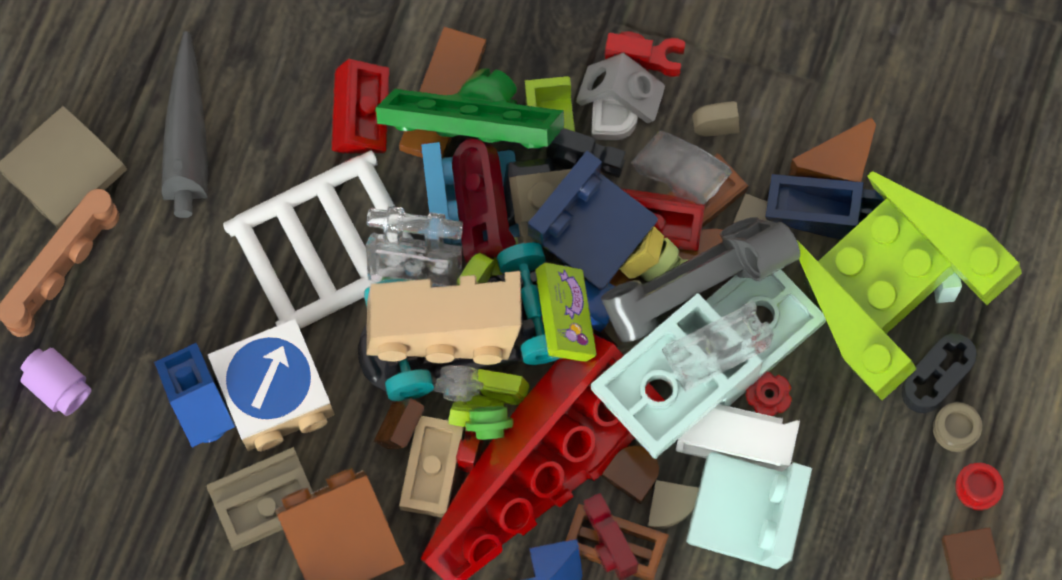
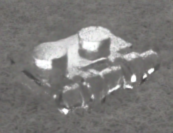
(413, 259)

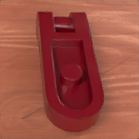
(480, 199)

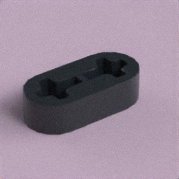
(947, 380)

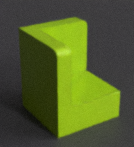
(551, 94)

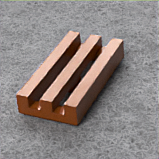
(651, 535)

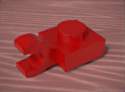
(644, 53)

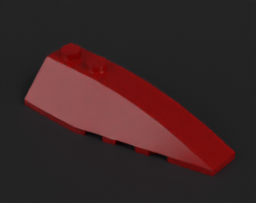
(555, 445)

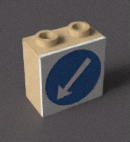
(271, 386)

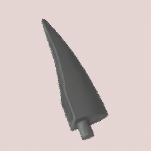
(185, 135)

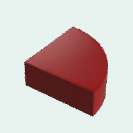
(468, 451)

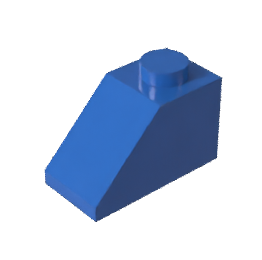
(194, 395)

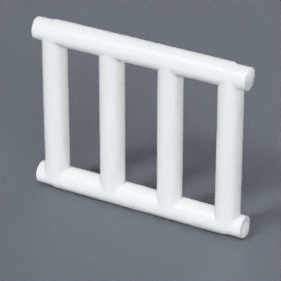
(282, 207)

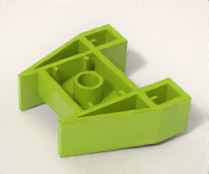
(890, 268)

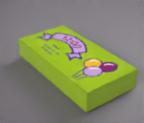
(565, 312)

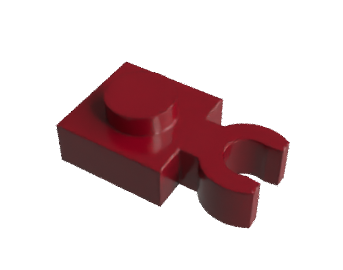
(613, 548)

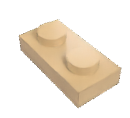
(431, 467)

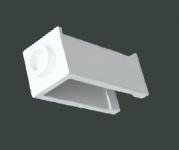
(742, 436)

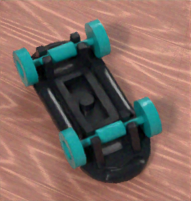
(410, 377)

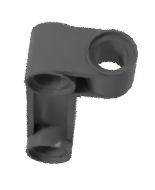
(748, 249)

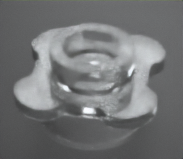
(458, 383)

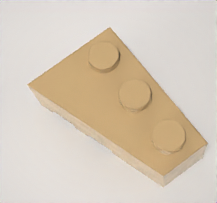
(444, 321)

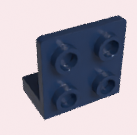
(591, 222)

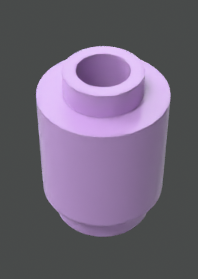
(55, 381)

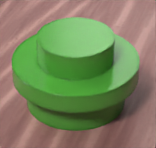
(489, 422)

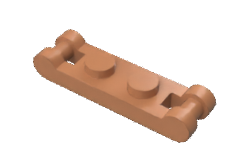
(47, 272)

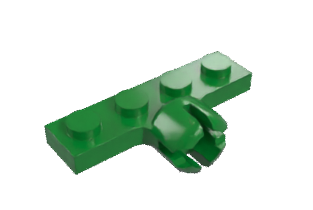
(478, 110)

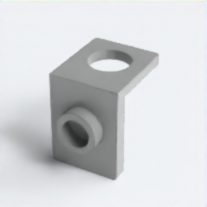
(626, 83)

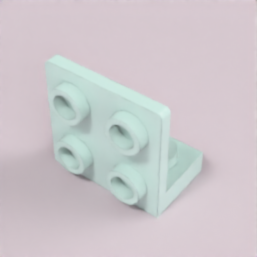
(749, 510)

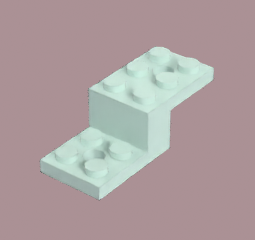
(662, 423)

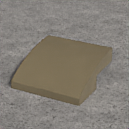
(60, 166)

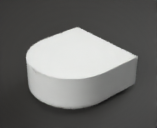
(612, 120)

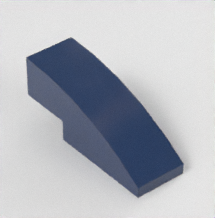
(819, 204)

